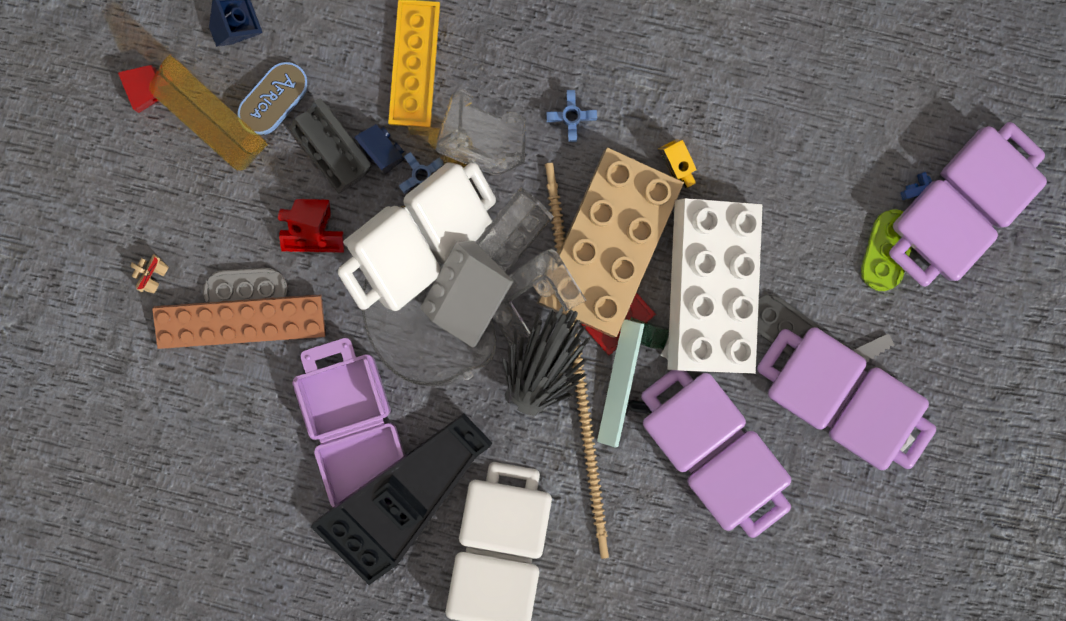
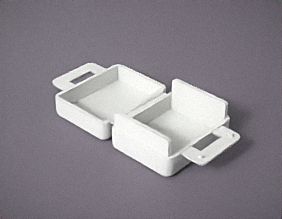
(403, 245)
(502, 534)

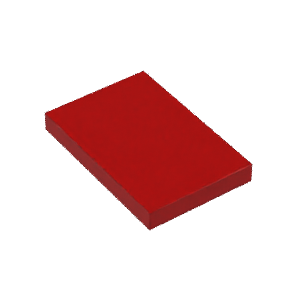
(638, 310)

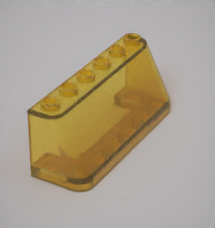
(206, 114)

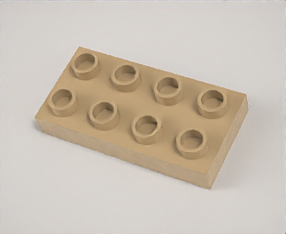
(615, 238)

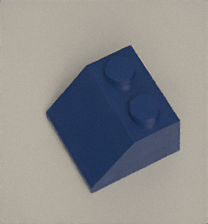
(380, 148)

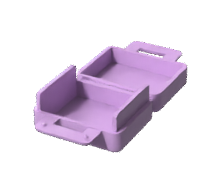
(955, 217)
(864, 409)
(346, 412)
(728, 468)

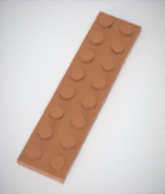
(239, 321)

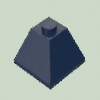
(233, 21)

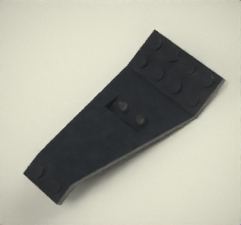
(371, 529)

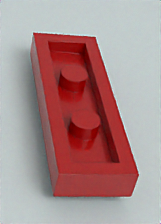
(331, 242)

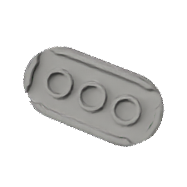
(245, 285)

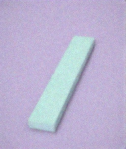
(620, 383)

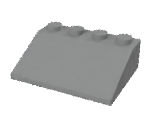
(466, 292)

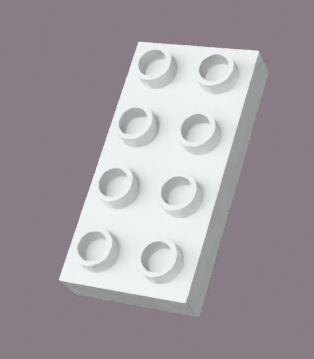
(714, 286)

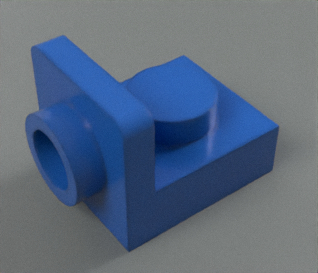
(914, 190)

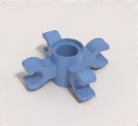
(589, 115)
(413, 181)

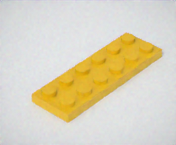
(414, 63)

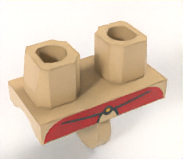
(145, 282)

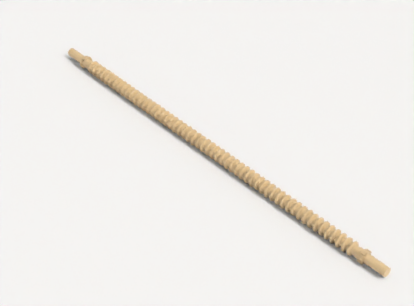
(601, 532)

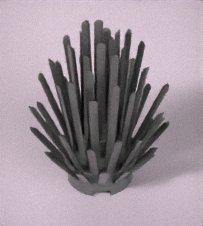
(539, 373)

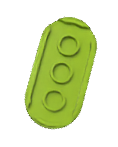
(878, 268)

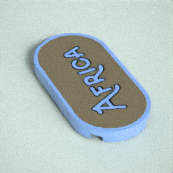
(273, 98)

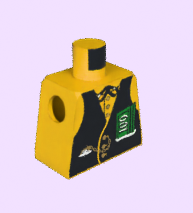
(675, 153)

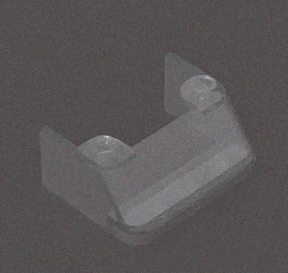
(548, 277)

